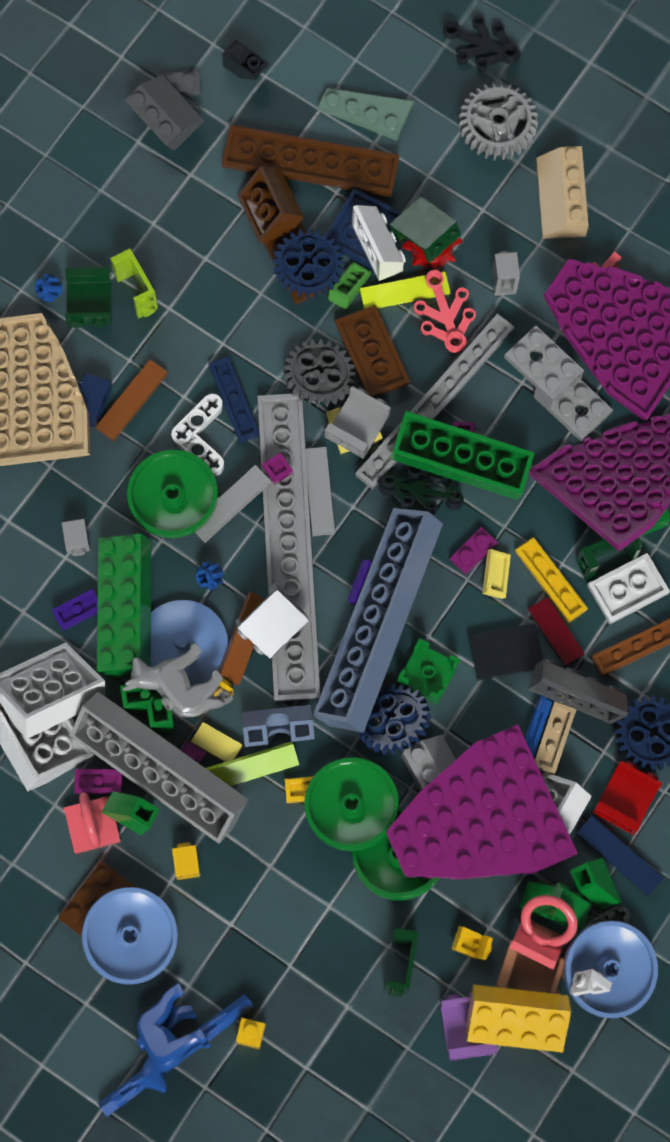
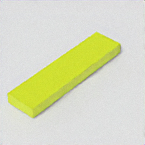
(400, 292)

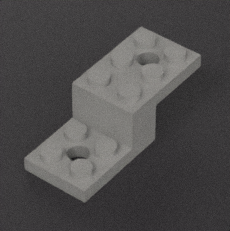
(558, 383)

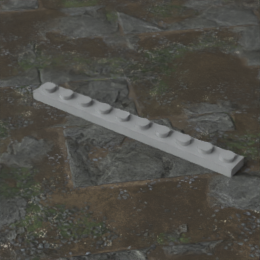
(441, 393)

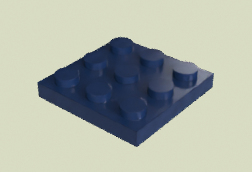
(344, 233)

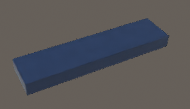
(234, 399)
(620, 856)

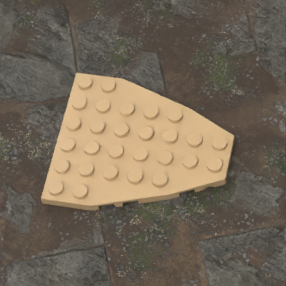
(39, 395)

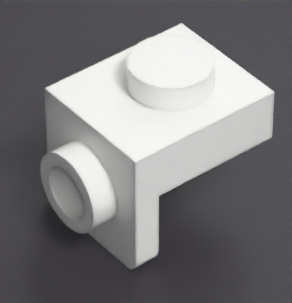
(589, 982)

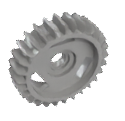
(501, 135)

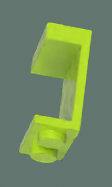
(125, 266)

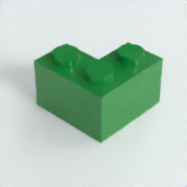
(148, 701)
(561, 891)

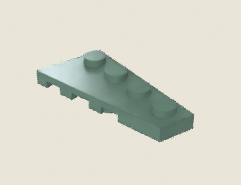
(371, 112)

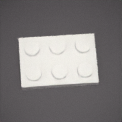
(628, 588)

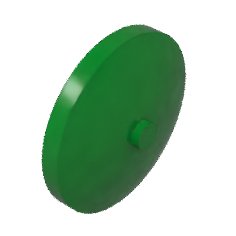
(172, 493)
(351, 804)
(382, 873)

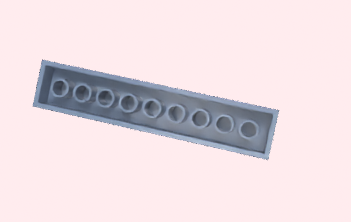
(378, 619)

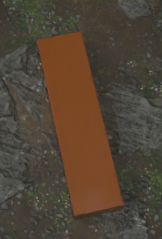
(131, 400)
(632, 648)
(239, 650)

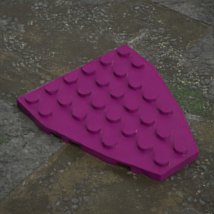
(616, 329)
(615, 480)
(482, 817)

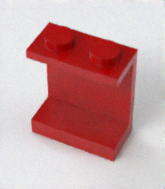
(627, 797)

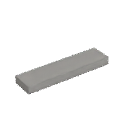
(319, 492)
(234, 501)

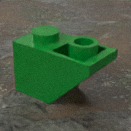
(130, 811)
(596, 884)

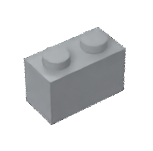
(505, 273)

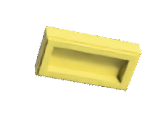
(496, 573)
(216, 743)

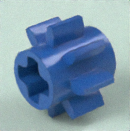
(48, 287)
(209, 575)

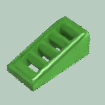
(342, 296)

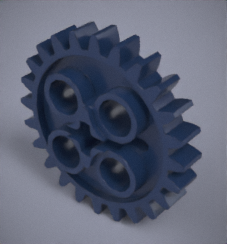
(294, 251)
(396, 719)
(641, 751)

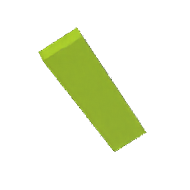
(256, 764)

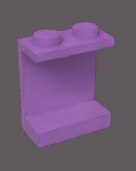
(454, 1017)

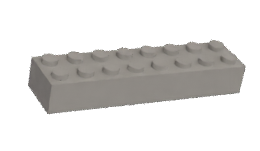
(158, 767)

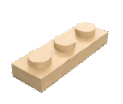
(554, 737)

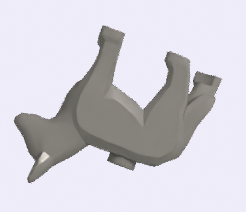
(174, 686)

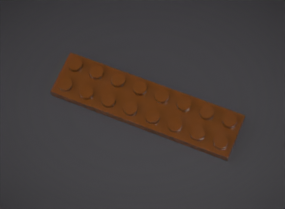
(311, 160)

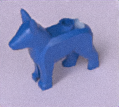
(161, 1045)

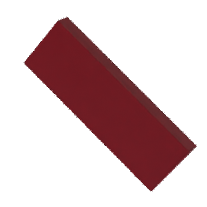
(556, 632)

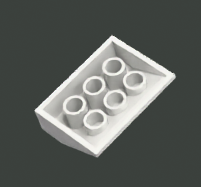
(48, 689)
(42, 755)

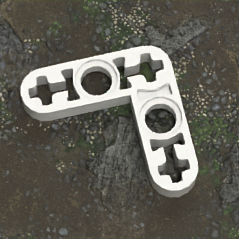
(192, 438)

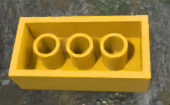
(518, 1018)

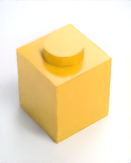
(186, 861)
(250, 1033)

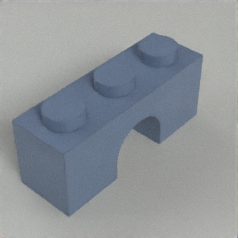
(261, 724)

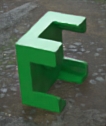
(428, 672)

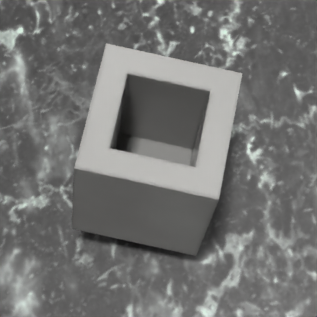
(76, 537)

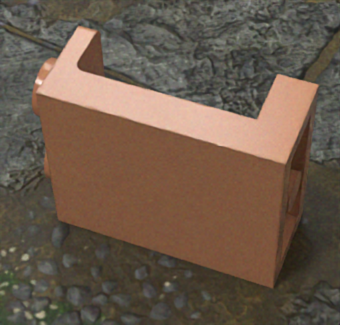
(529, 975)

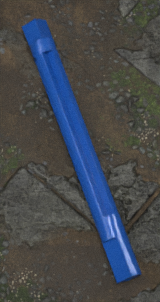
(538, 722)
(210, 1029)

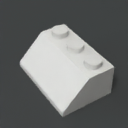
(377, 241)
(568, 798)

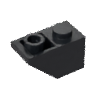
(243, 61)

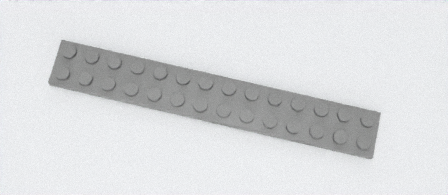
(289, 543)

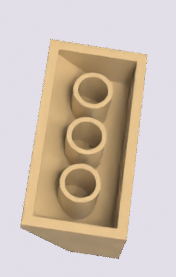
(562, 193)

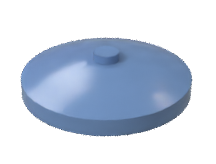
(180, 625)
(129, 935)
(622, 958)

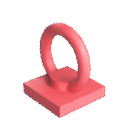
(89, 826)
(538, 941)

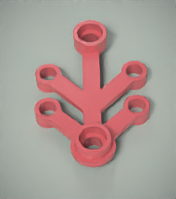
(445, 316)

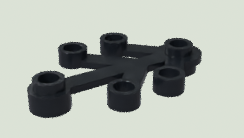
(483, 44)
(393, 486)

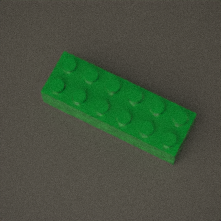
(462, 455)
(123, 603)

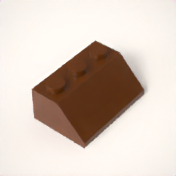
(270, 204)

